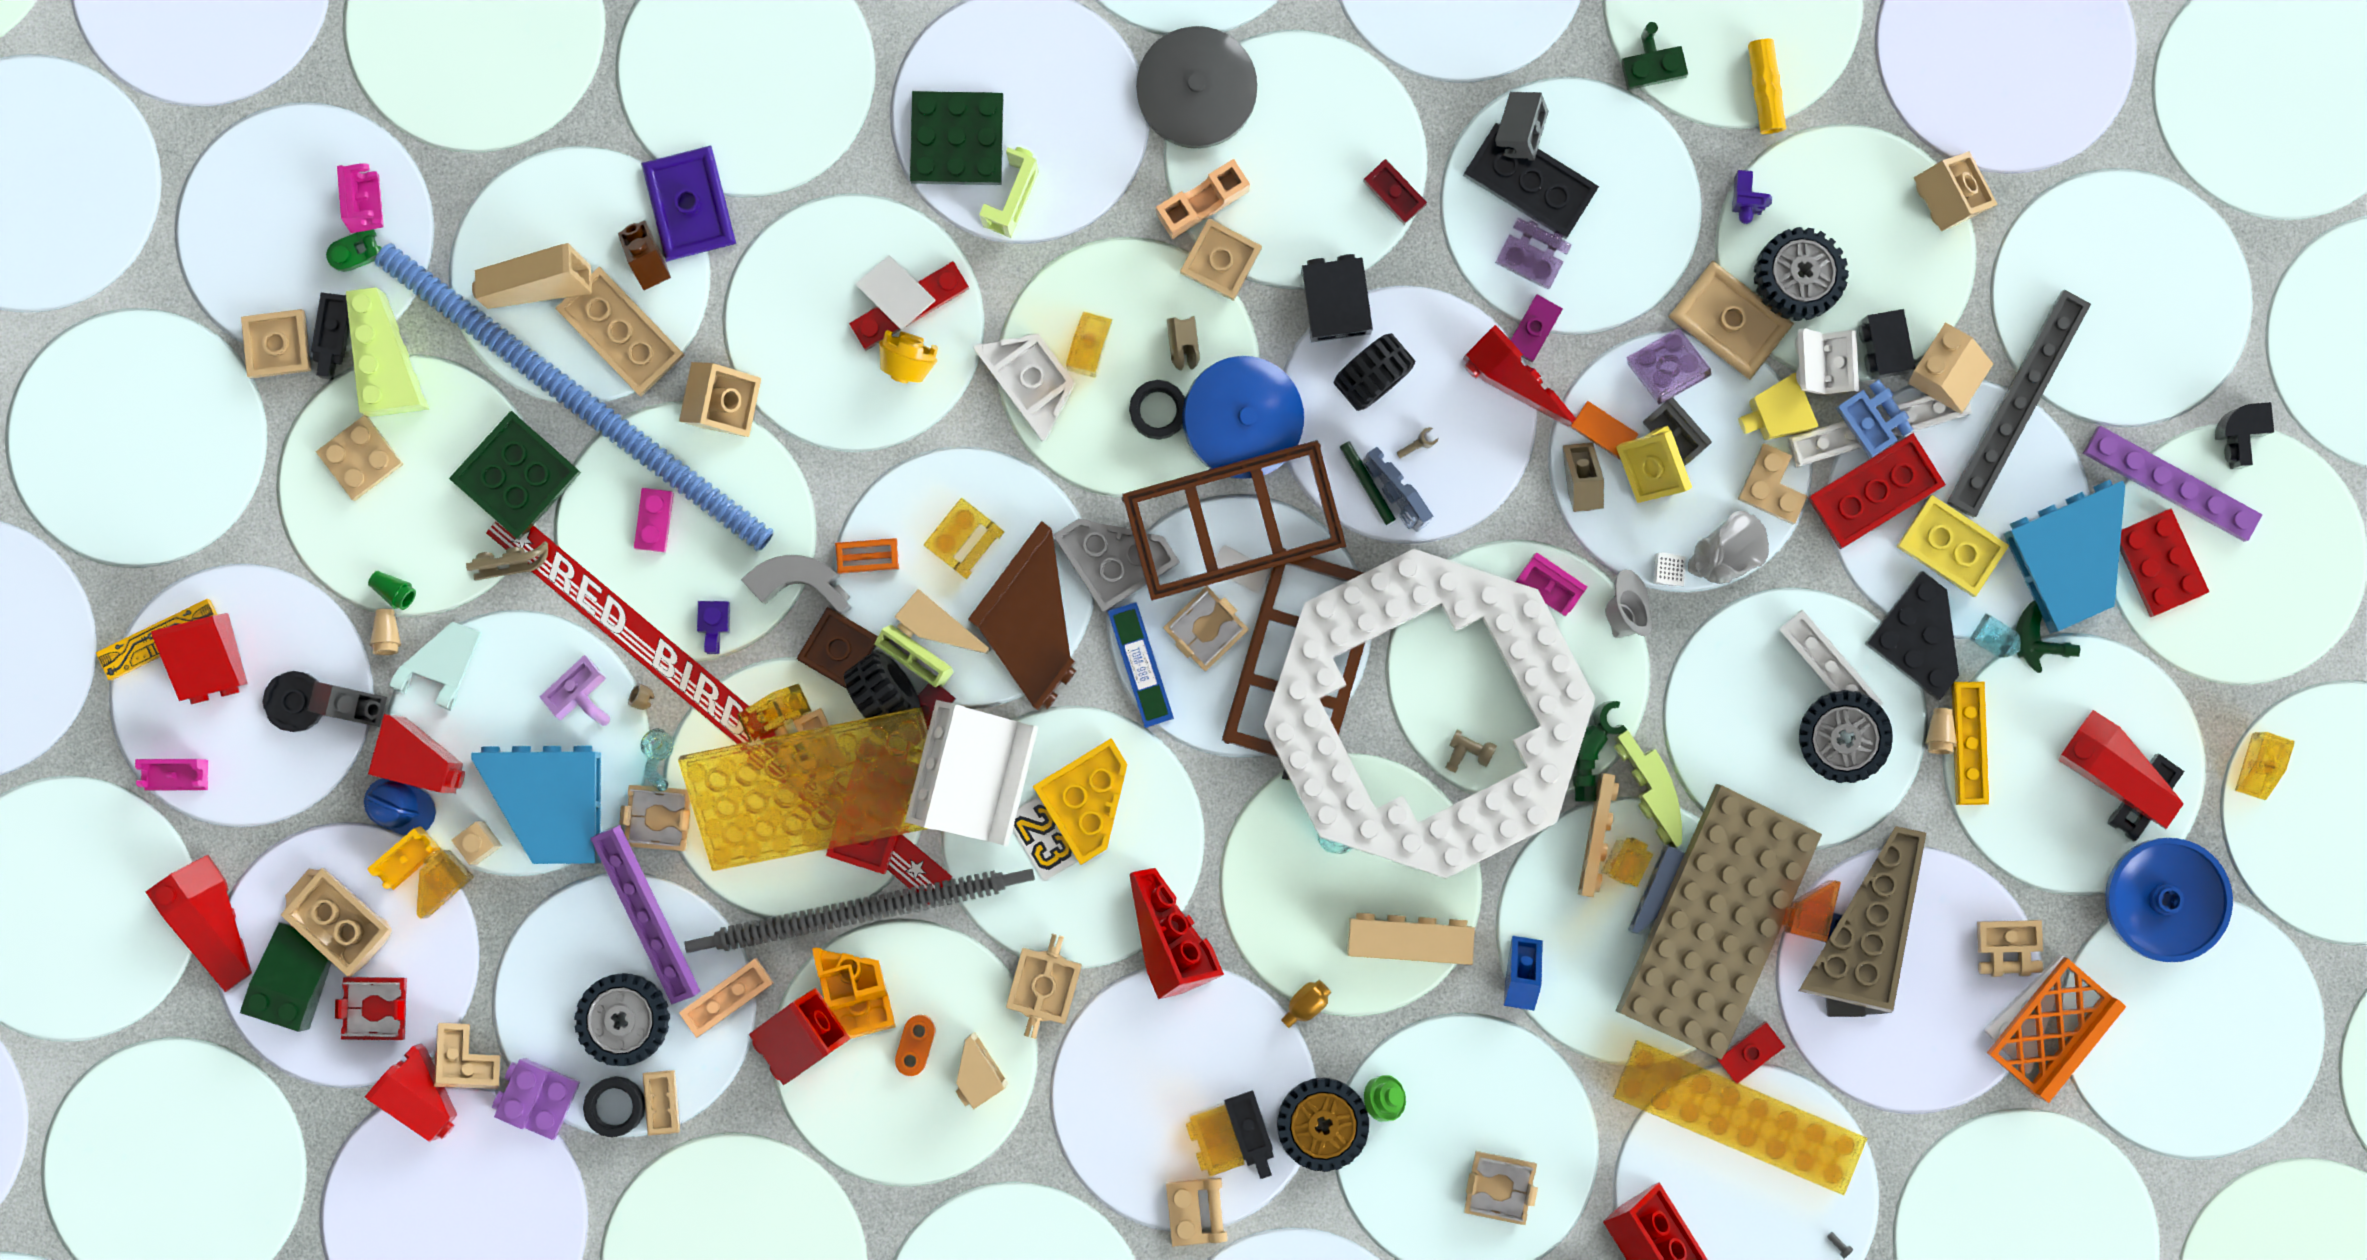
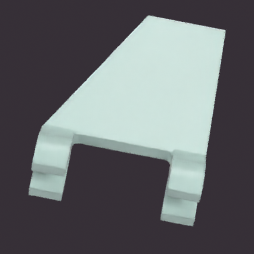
(441, 660)

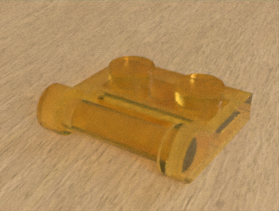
(955, 532)

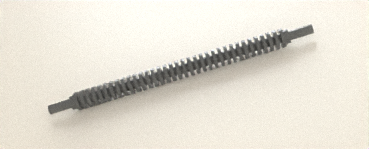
(723, 938)

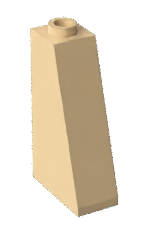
(533, 278)

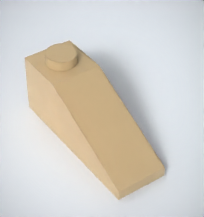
(932, 623)

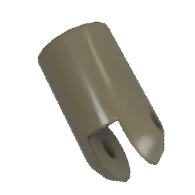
(1182, 341)

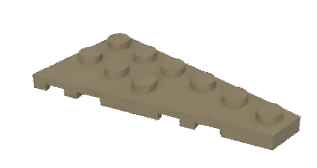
(1868, 945)

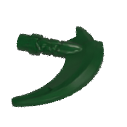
(2031, 644)

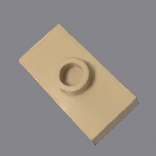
(661, 1102)

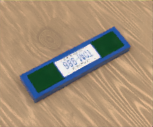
(1140, 665)

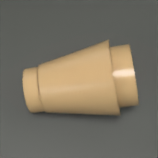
(385, 633)
(1941, 733)

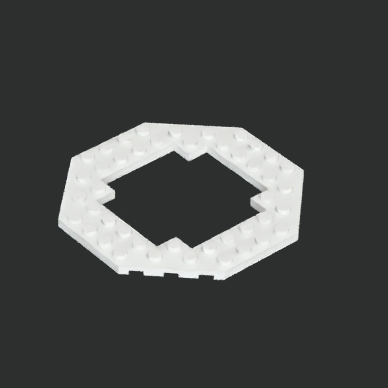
(1533, 655)

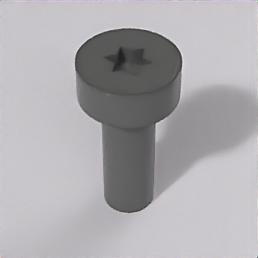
(1845, 1250)

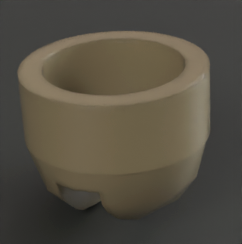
(639, 697)

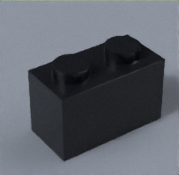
(1887, 344)

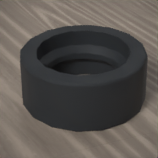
(1135, 404)
(594, 1093)

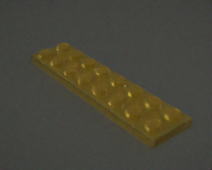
(1740, 1117)

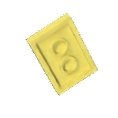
(1952, 546)

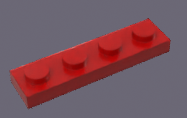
(941, 285)

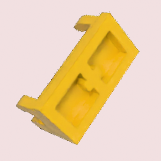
(403, 858)

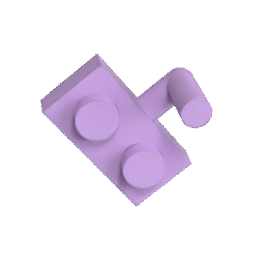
(573, 690)

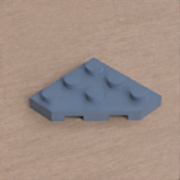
(1413, 508)

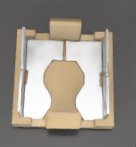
(1206, 628)
(656, 818)
(1500, 1188)

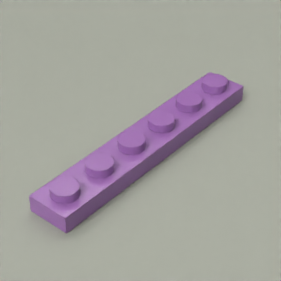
(2172, 484)
(645, 914)

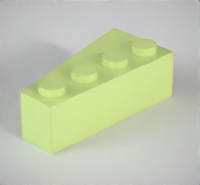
(380, 358)

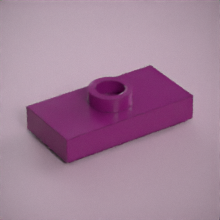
(1535, 327)

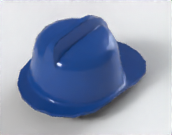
(399, 806)

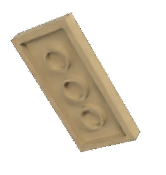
(621, 333)

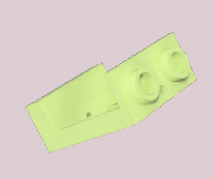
(1006, 221)

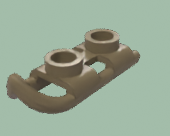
(514, 557)

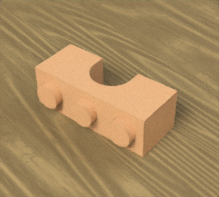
(1206, 199)

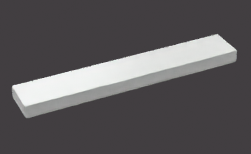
(1839, 439)

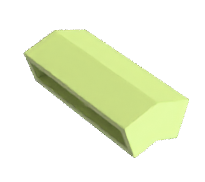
(916, 652)

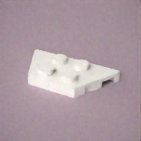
(1030, 378)

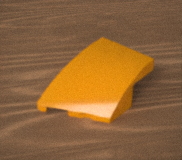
(854, 992)

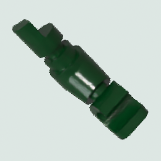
(1592, 743)

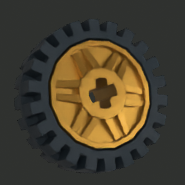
(1346, 1131)

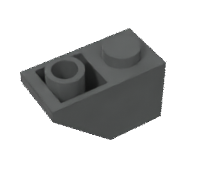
(347, 704)

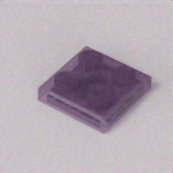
(1669, 366)

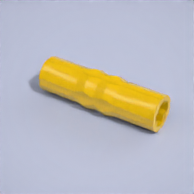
(1767, 86)

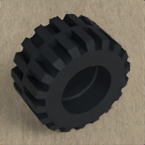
(1374, 371)
(880, 686)

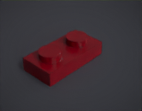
(1395, 191)

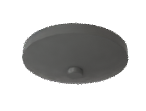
(1196, 87)

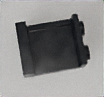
(1337, 298)

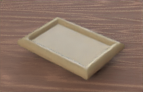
(1730, 320)

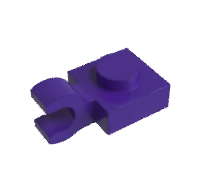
(713, 619)

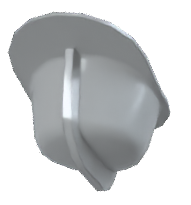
(1629, 608)

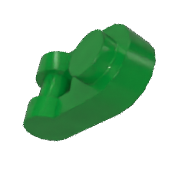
(344, 254)

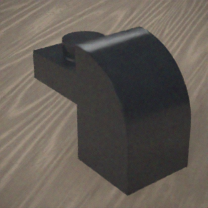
(2239, 427)

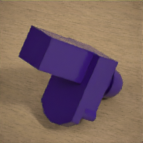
(1745, 201)

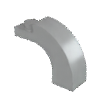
(782, 571)

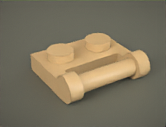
(1185, 1212)

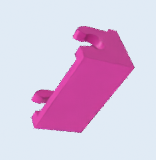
(360, 197)
(1555, 585)
(172, 774)

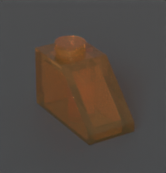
(1813, 912)

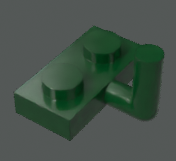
(1654, 65)

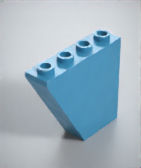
(2072, 555)
(547, 799)

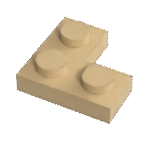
(1764, 488)
(456, 1066)

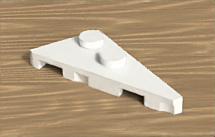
(2028, 1027)

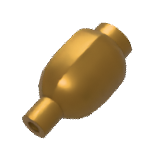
(1307, 1003)

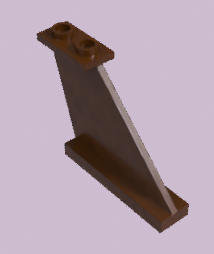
(1027, 622)

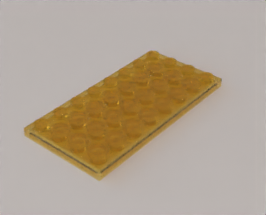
(806, 789)

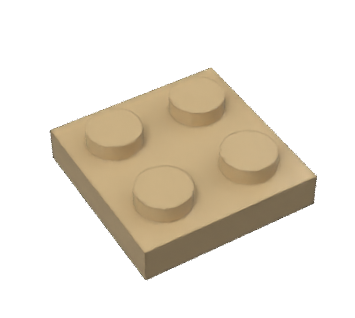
(1221, 259)
(276, 343)
(359, 457)

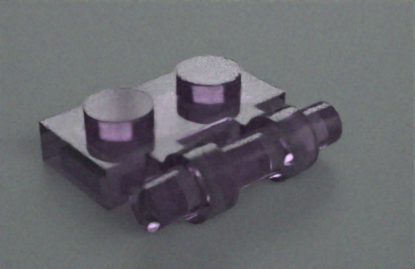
(1530, 261)

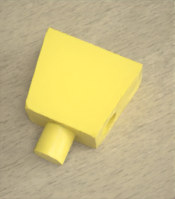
(1779, 411)

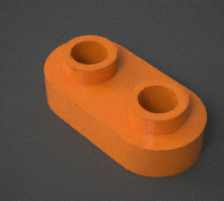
(915, 1045)

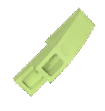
(1660, 797)

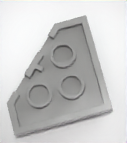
(1109, 559)

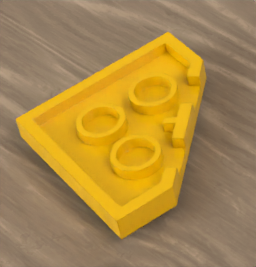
(1085, 799)

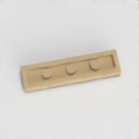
(1595, 847)

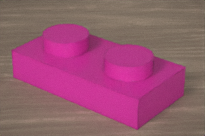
(653, 520)

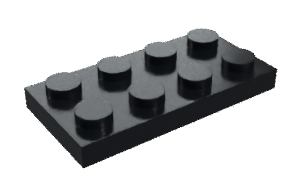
(1536, 187)

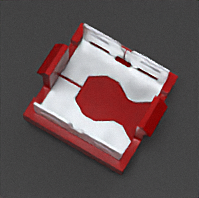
(372, 1008)

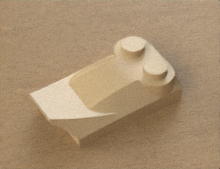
(335, 921)

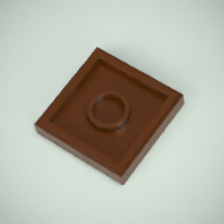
(836, 646)

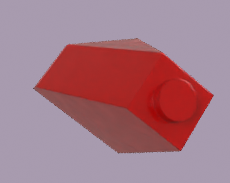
(411, 1098)

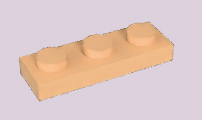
(726, 998)

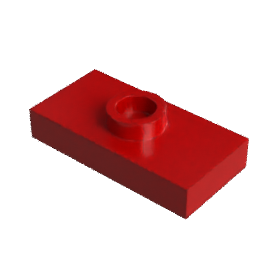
(1751, 1052)

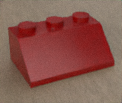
(1652, 1229)

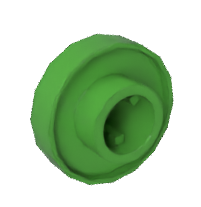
(1384, 1098)

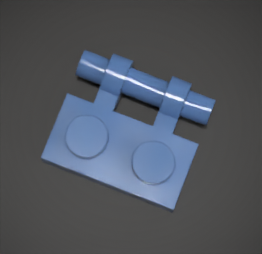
(1868, 424)

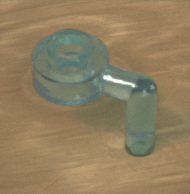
(656, 753)

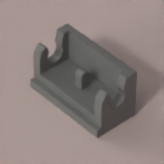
(1522, 124)
(1687, 434)

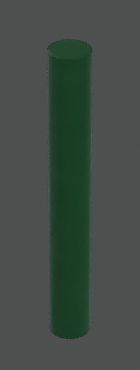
(1367, 483)

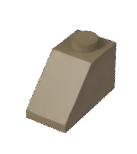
(1583, 477)

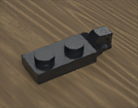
(330, 334)
(1250, 1131)

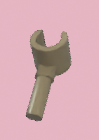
(1420, 442)

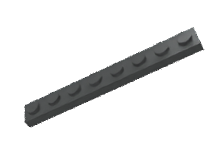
(2018, 403)

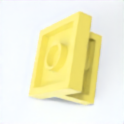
(1654, 465)

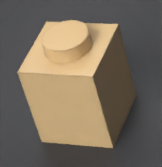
(476, 842)

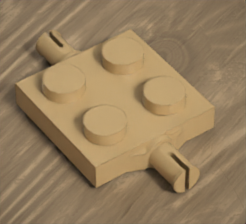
(1043, 985)

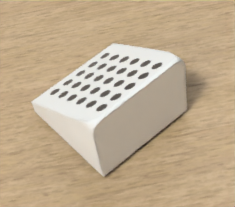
(1669, 569)

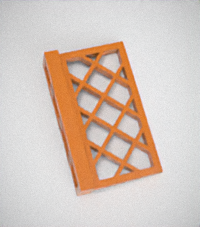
(2077, 1045)

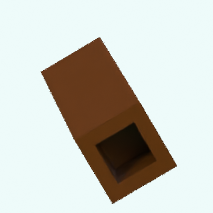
(644, 255)

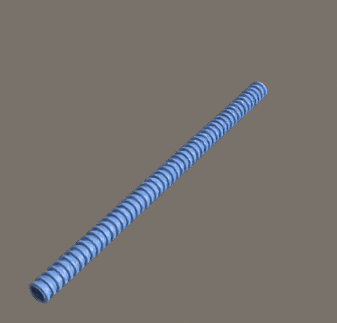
(572, 396)

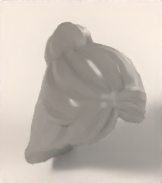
(1731, 549)

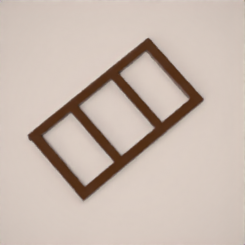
(1278, 555)
(1247, 676)

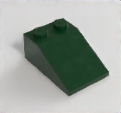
(287, 981)

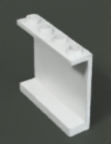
(971, 773)

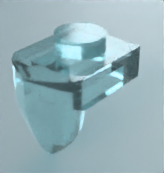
(1996, 637)

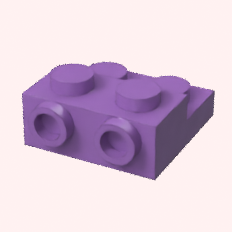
(535, 1098)

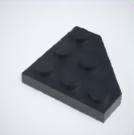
(1920, 636)

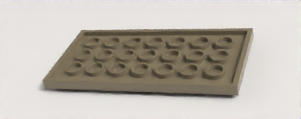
(1718, 921)

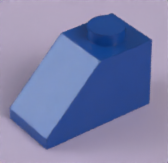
(1523, 973)

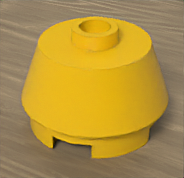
(906, 357)

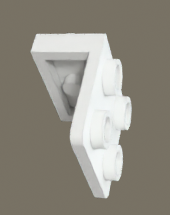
(1827, 362)

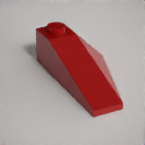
(1500, 365)
(2115, 764)
(200, 913)
(1171, 947)

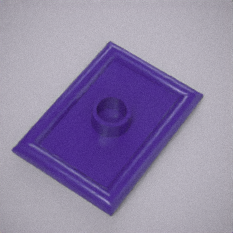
(688, 203)

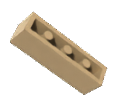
(1410, 940)

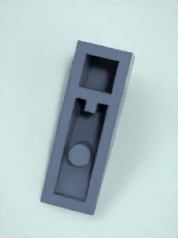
(1656, 888)

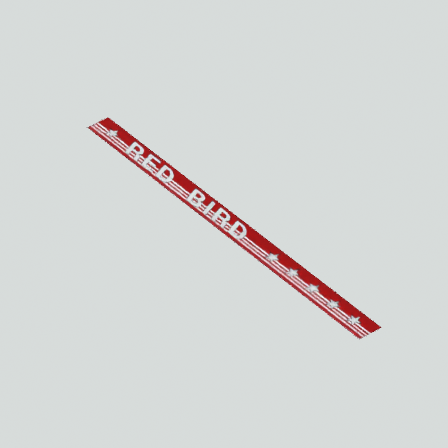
(676, 668)

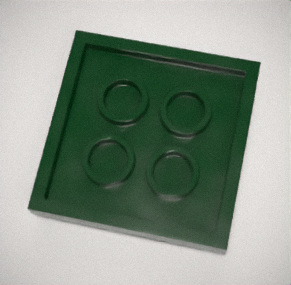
(956, 138)
(515, 475)

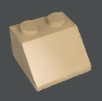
(1954, 190)
(1951, 368)
(720, 399)
(978, 1074)

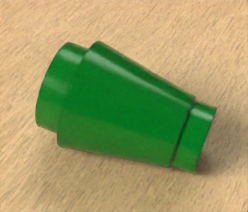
(392, 589)

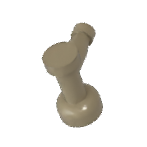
(1463, 744)

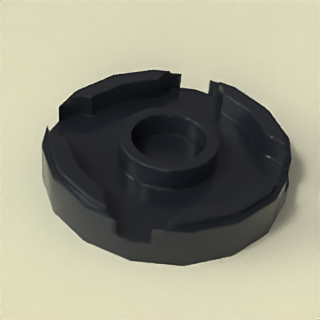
(288, 700)

